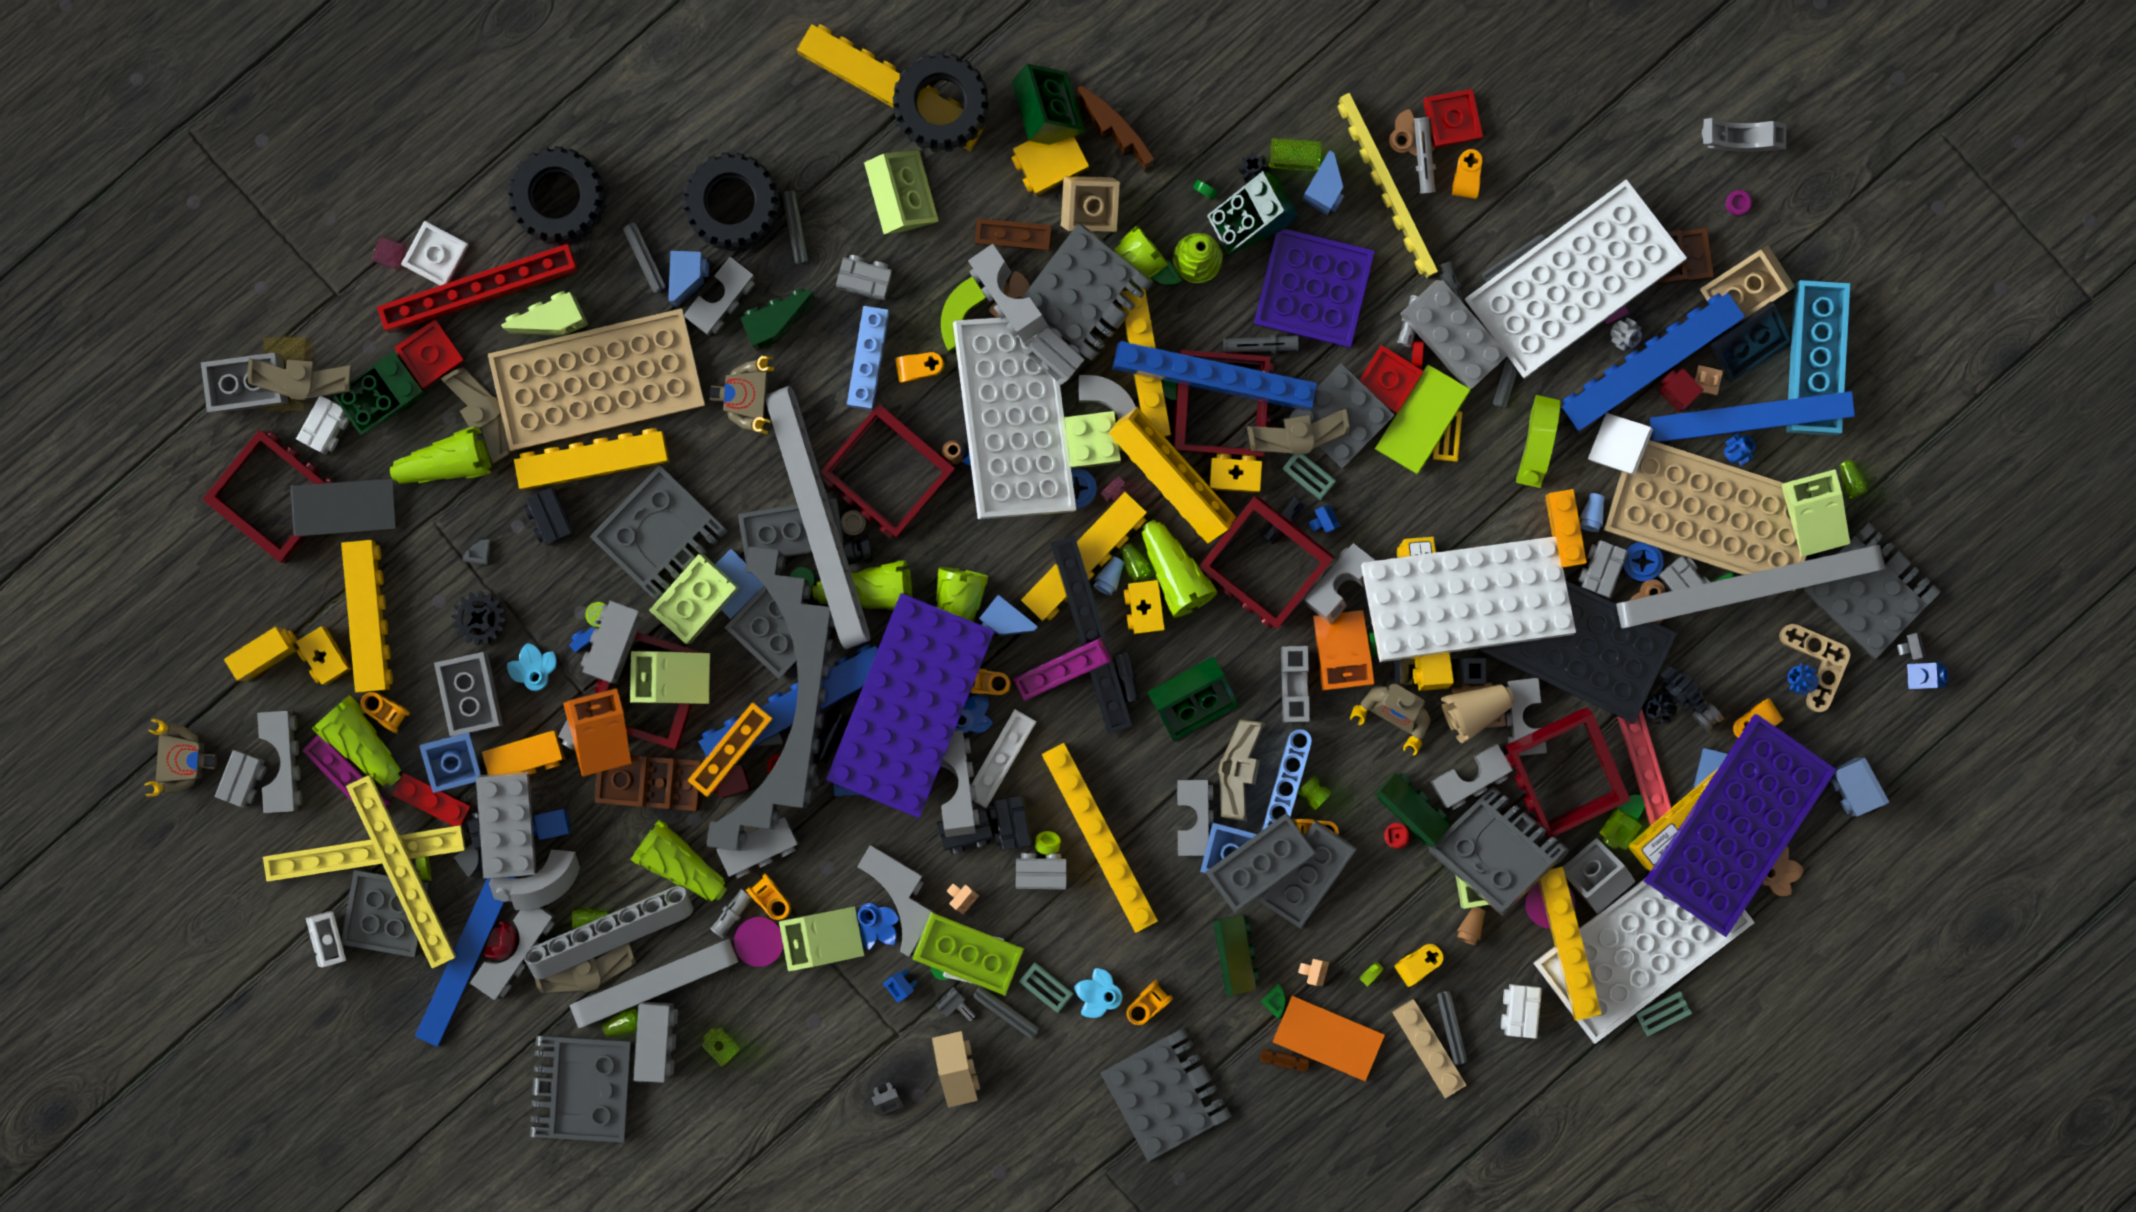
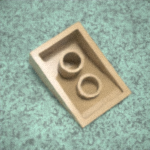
(1752, 282)

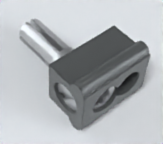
(951, 1001)

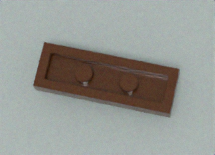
(1013, 234)

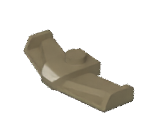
(298, 379)
(481, 411)
(1299, 434)
(1238, 769)
(591, 973)

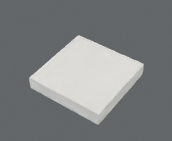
(435, 254)
(1620, 444)

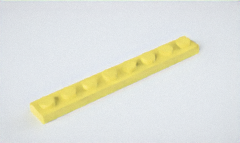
(1391, 195)
(360, 854)
(401, 871)

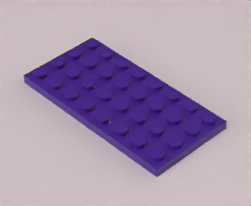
(910, 705)
(1740, 825)

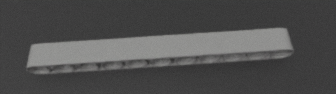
(817, 517)
(1750, 586)

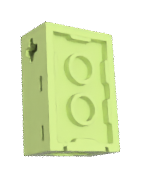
(694, 599)

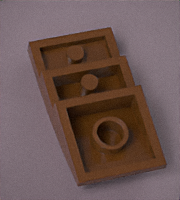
(1111, 123)
(1697, 251)
(650, 783)

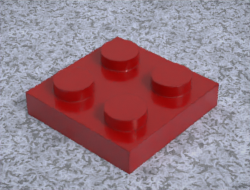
(1453, 118)
(429, 354)
(1390, 378)

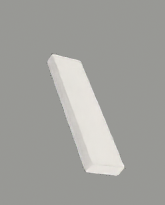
(1002, 756)

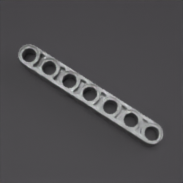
(608, 932)
(653, 983)

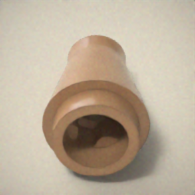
(957, 458)
(1471, 927)

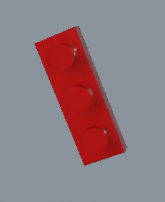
(436, 804)

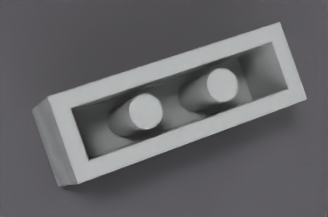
(759, 849)

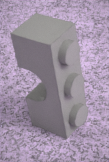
(708, 315)
(1323, 596)
(1294, 684)
(1524, 693)
(1492, 768)
(1195, 794)

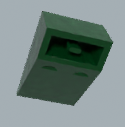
(1252, 213)
(772, 322)
(380, 393)

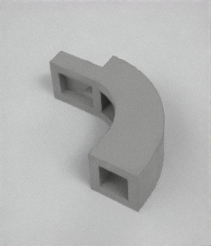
(1744, 136)
(1104, 391)
(542, 887)

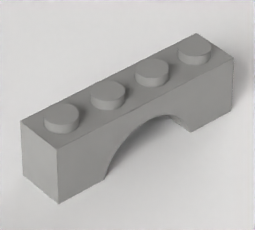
(1021, 313)
(279, 730)
(958, 812)
(494, 977)

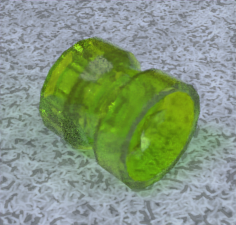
(1315, 793)

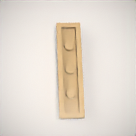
(1429, 1048)

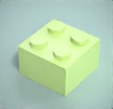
(1090, 440)

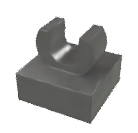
(1913, 646)
(887, 1101)

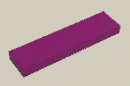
(1062, 669)
(335, 765)

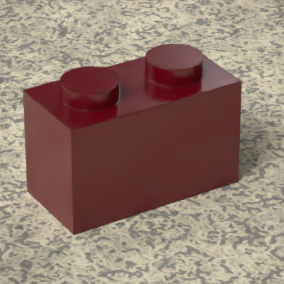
(1679, 389)

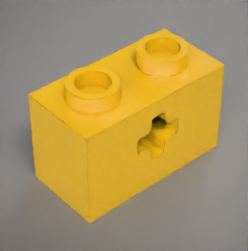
(1247, 482)
(1153, 619)
(335, 662)

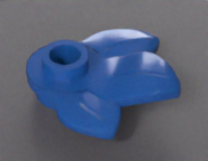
(974, 715)
(879, 927)

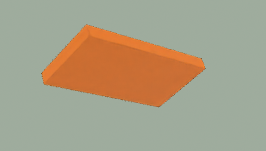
(1328, 1038)

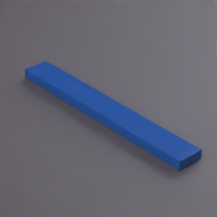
(1752, 417)
(461, 967)

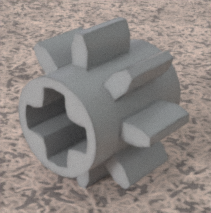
(1626, 334)

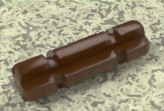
(1284, 1060)

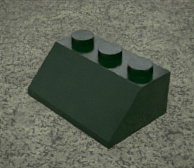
(1047, 104)
(1193, 698)
(1412, 809)
(1235, 954)

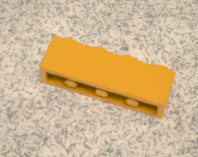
(730, 749)

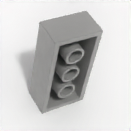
(1453, 334)
(506, 824)

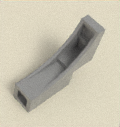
(900, 883)

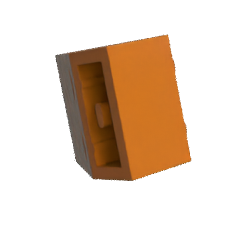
(1343, 651)
(598, 732)

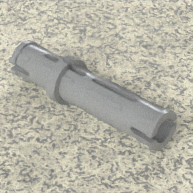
(1426, 185)

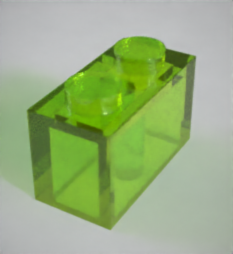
(1295, 154)

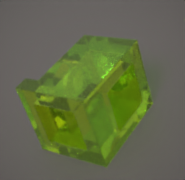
(1625, 834)
(730, 1047)

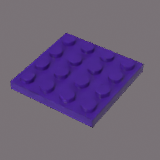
(1314, 287)

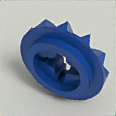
(1085, 479)
(1651, 570)

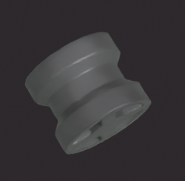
(1708, 717)

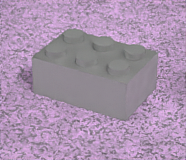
(228, 386)
(612, 642)
(468, 694)
(655, 1041)

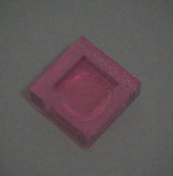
(388, 253)
(1113, 490)

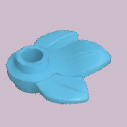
(532, 663)
(1095, 993)

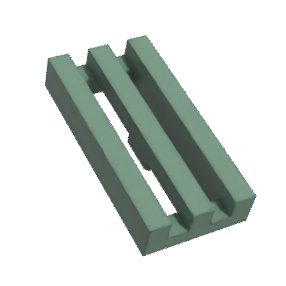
(1325, 488)
(1029, 973)
(1682, 1004)

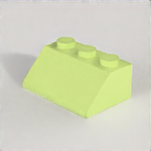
(901, 191)

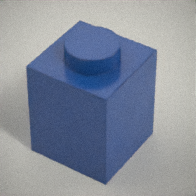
(551, 824)

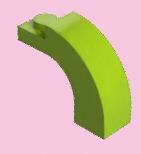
(958, 305)
(1539, 441)

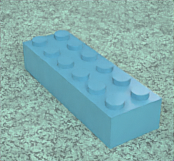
(1818, 347)

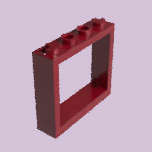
(1262, 417)
(288, 454)
(851, 497)
(1291, 531)
(683, 708)
(1584, 812)

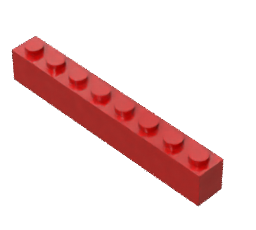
(477, 288)

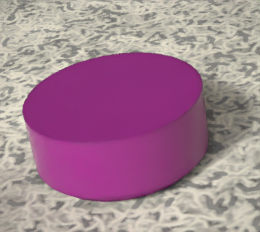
(1738, 202)

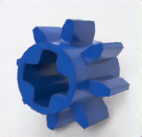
(1739, 449)
(1803, 679)

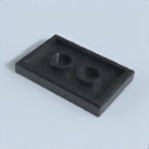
(1750, 341)

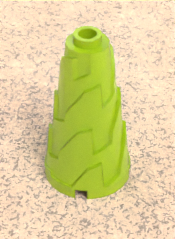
(1141, 253)
(1197, 258)
(446, 459)
(1176, 572)
(876, 586)
(960, 591)
(357, 739)
(673, 859)

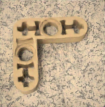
(1827, 664)

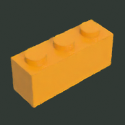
(1566, 527)
(525, 755)

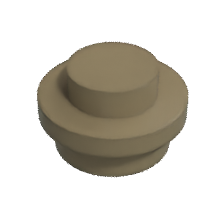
(853, 522)

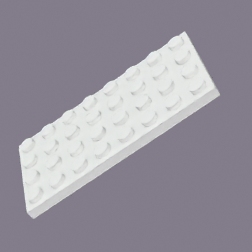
(1575, 279)
(1012, 424)
(1467, 599)
(1636, 954)

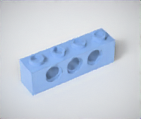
(868, 358)

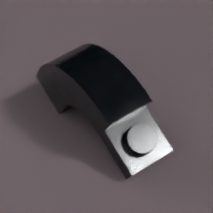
(1463, 671)

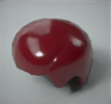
(501, 942)

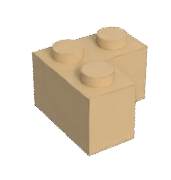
(956, 1069)

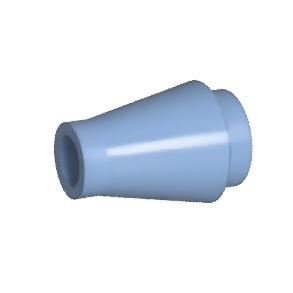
(1592, 515)
(1109, 577)

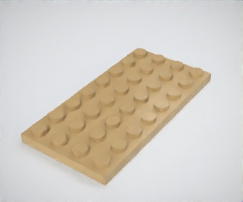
(596, 380)
(1704, 512)

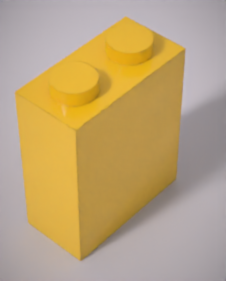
(1048, 164)
(261, 653)

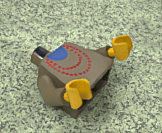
(745, 394)
(1398, 708)
(178, 759)

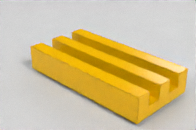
(1445, 457)

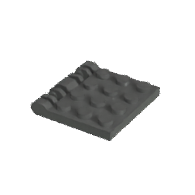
(1082, 288)
(655, 529)
(1875, 604)
(1497, 854)
(585, 1089)
(1161, 1097)

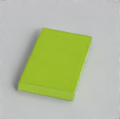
(1422, 419)
(968, 953)

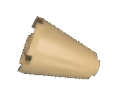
(1475, 709)

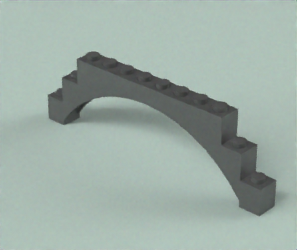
(792, 775)

